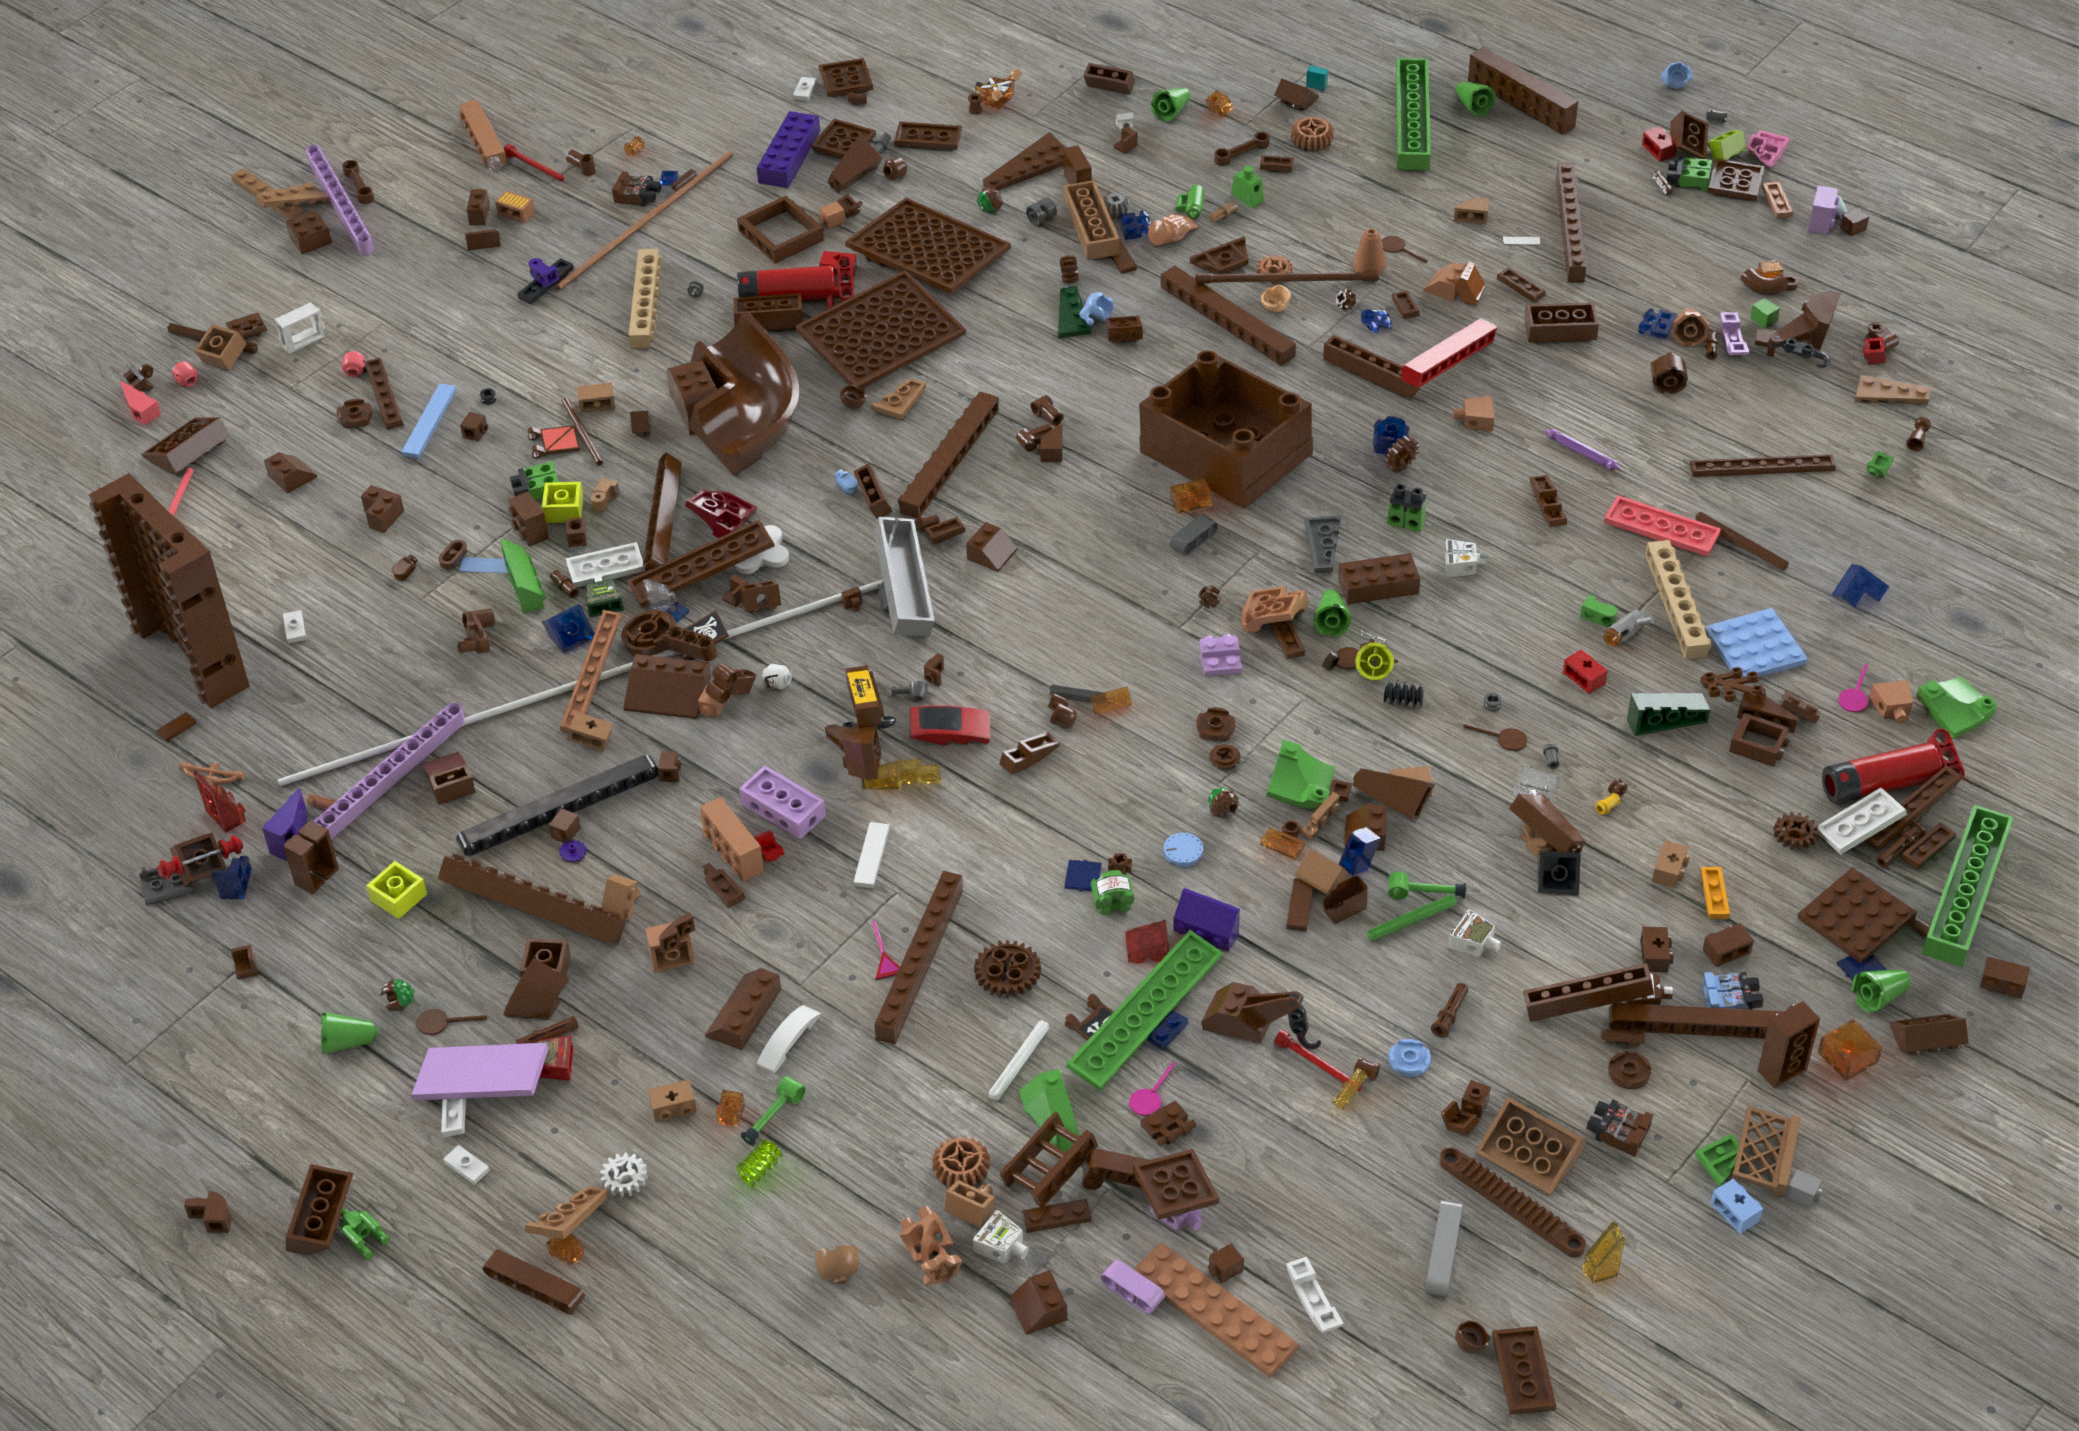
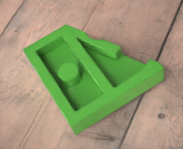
(1719, 1158)

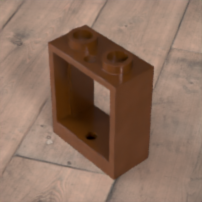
(1756, 751)

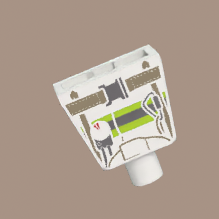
(1000, 1239)

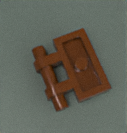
(248, 325)
(1165, 1119)

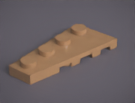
(292, 195)

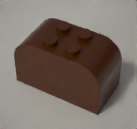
(688, 386)

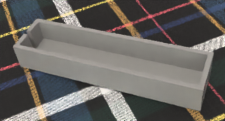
(904, 577)

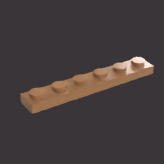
(256, 186)

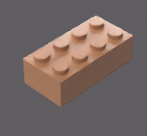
(731, 839)

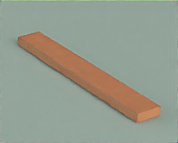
(592, 667)

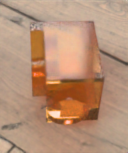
(1219, 103)
(730, 1108)
(566, 1249)

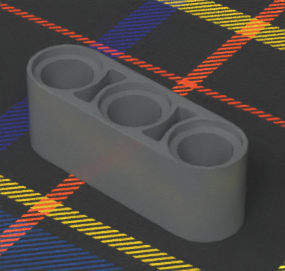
(1194, 534)

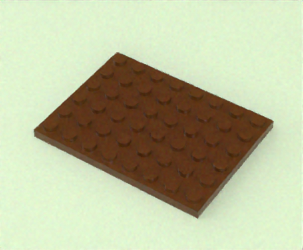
(928, 245)
(880, 330)

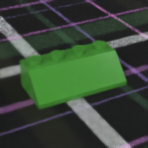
(523, 577)

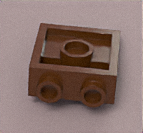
(1124, 329)

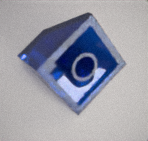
(569, 628)

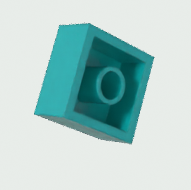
(1317, 78)

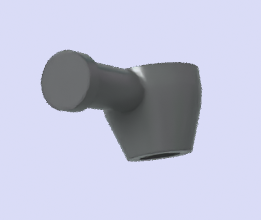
(916, 689)

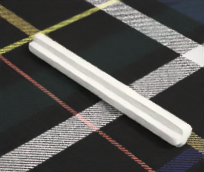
(1018, 1060)

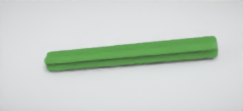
(1411, 917)

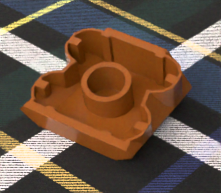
(1469, 284)

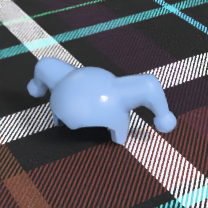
(1098, 307)

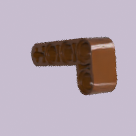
(1109, 1166)

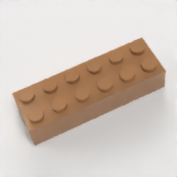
(1091, 220)

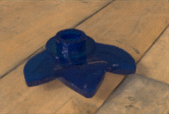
(1376, 319)

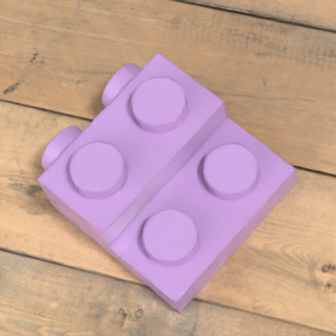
(1220, 655)

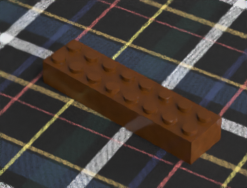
(1523, 90)

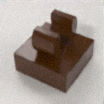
(852, 599)

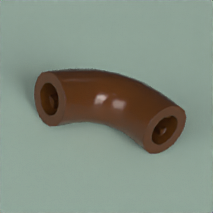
(1764, 285)

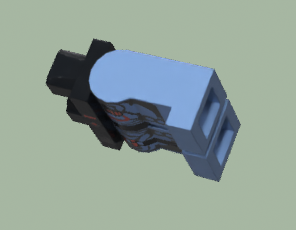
(1732, 991)

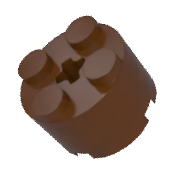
(1669, 373)

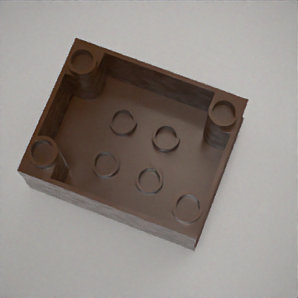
(1226, 428)

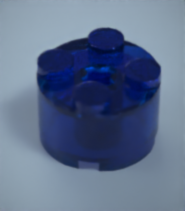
(1387, 432)

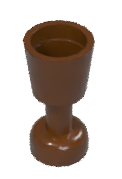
(1917, 438)

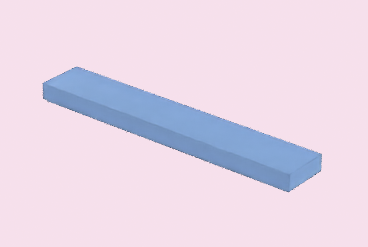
(429, 421)

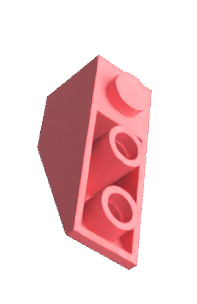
(141, 406)

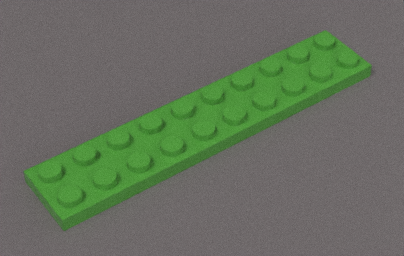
(1144, 1010)

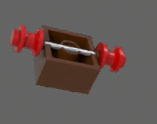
(199, 858)

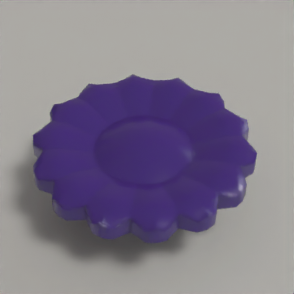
(572, 851)

